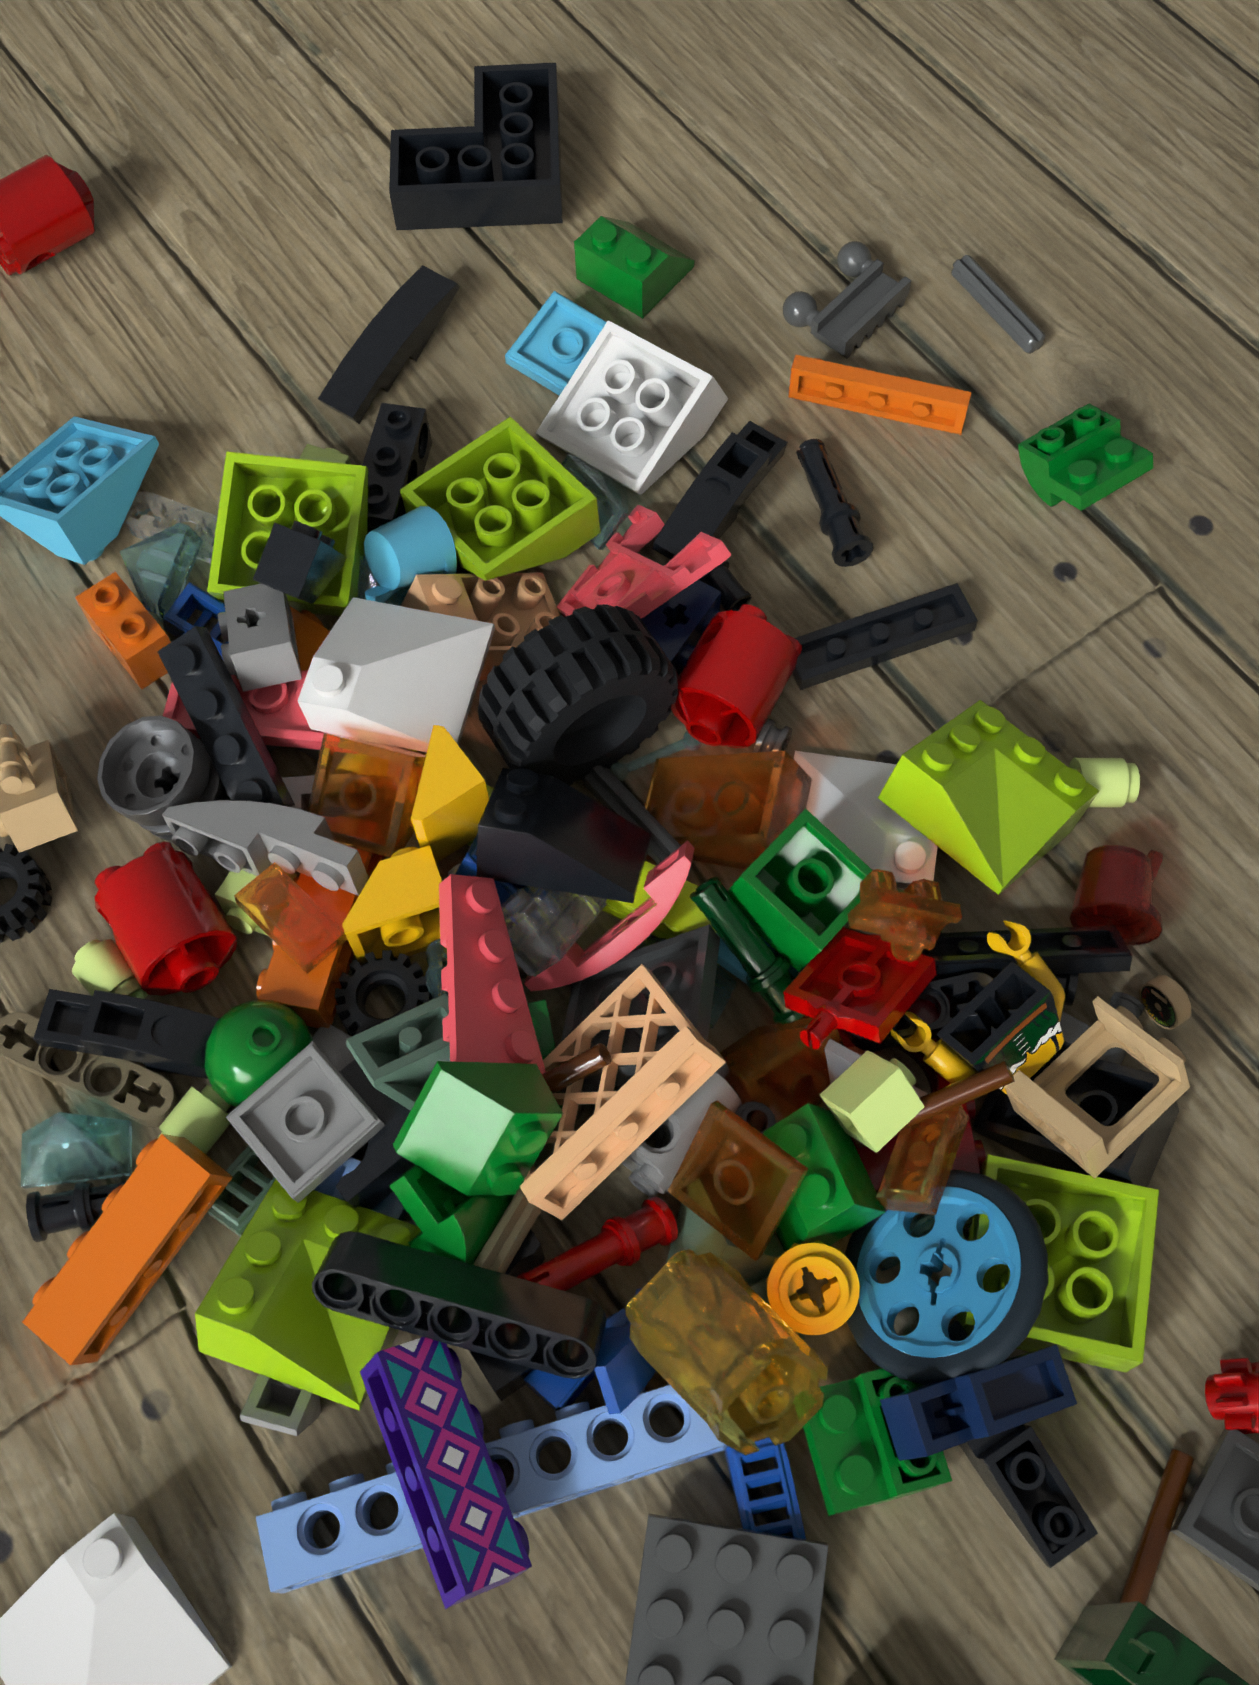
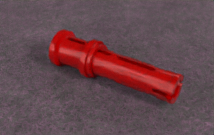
(618, 1243)

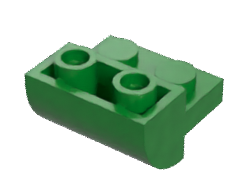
(1082, 458)
(448, 1219)
(855, 1448)

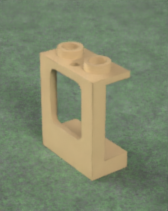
(1067, 1125)

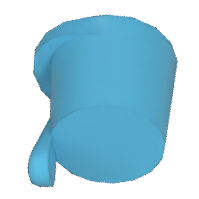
(407, 547)

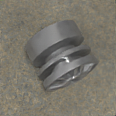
(156, 767)

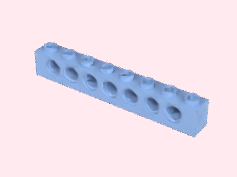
(287, 1531)

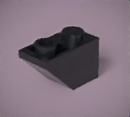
(298, 561)

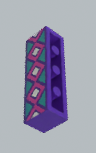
(445, 1469)

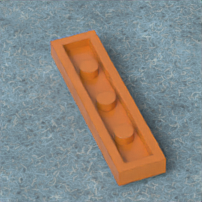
(879, 394)

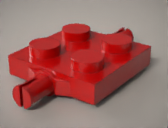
(856, 988)

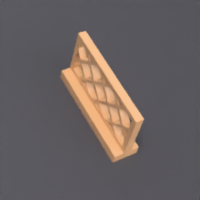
(623, 1116)

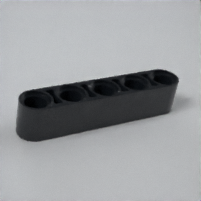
(461, 1304)

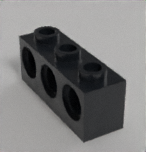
(394, 459)

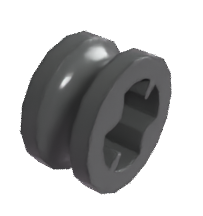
(772, 738)

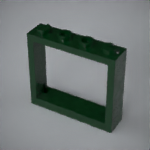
(1137, 1647)

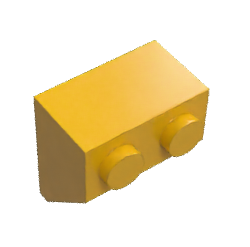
(397, 906)

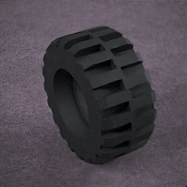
(578, 693)

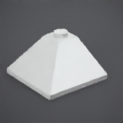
(632, 409)
(395, 674)
(847, 803)
(108, 1619)

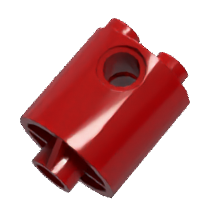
(42, 214)
(734, 678)
(165, 921)

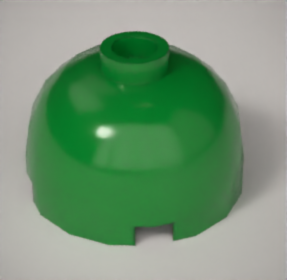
(252, 1046)

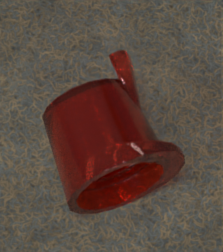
(1118, 891)

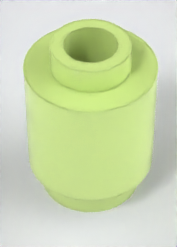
(1113, 777)
(103, 968)
(198, 1118)

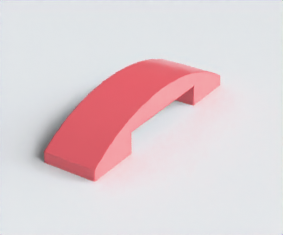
(663, 886)

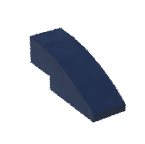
(977, 1403)

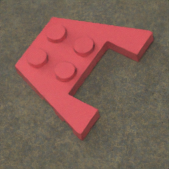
(636, 581)

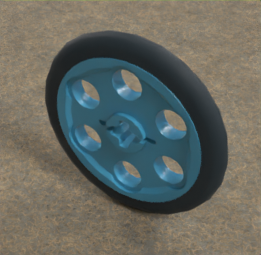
(1000, 1317)

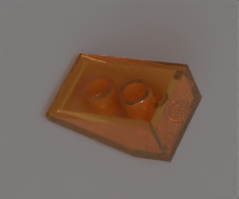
(728, 802)

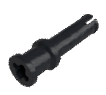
(838, 517)
(66, 1209)

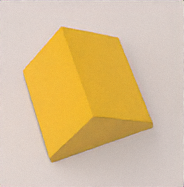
(448, 797)

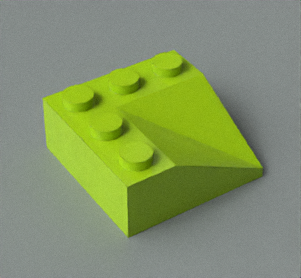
(281, 491)
(506, 503)
(987, 795)
(1098, 1261)
(264, 1302)

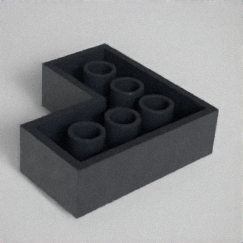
(487, 172)

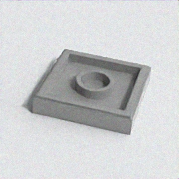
(305, 1122)

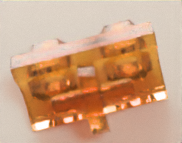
(905, 919)

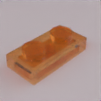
(290, 918)
(922, 1163)

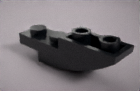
(721, 488)
(126, 1029)
(1029, 1487)

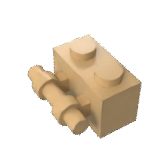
(33, 792)

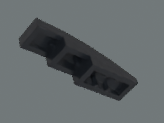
(388, 341)

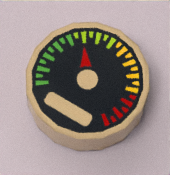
(1165, 1002)

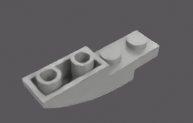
(259, 833)

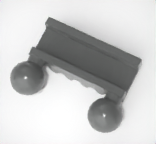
(856, 308)

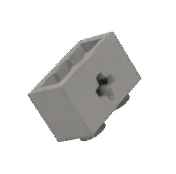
(259, 637)

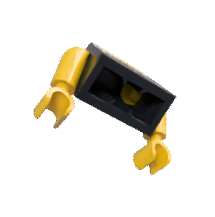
(1007, 1021)

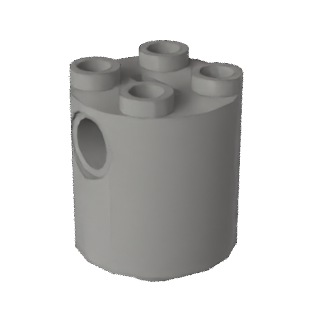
(656, 1167)

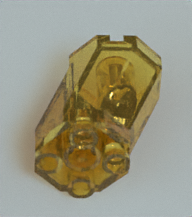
(726, 1351)

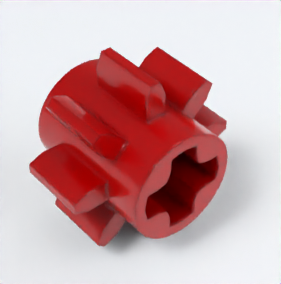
(1235, 1395)

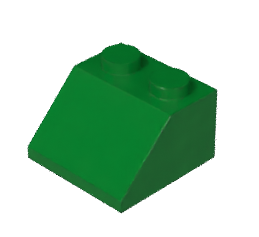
(628, 264)
(801, 889)
(480, 1125)
(835, 1191)

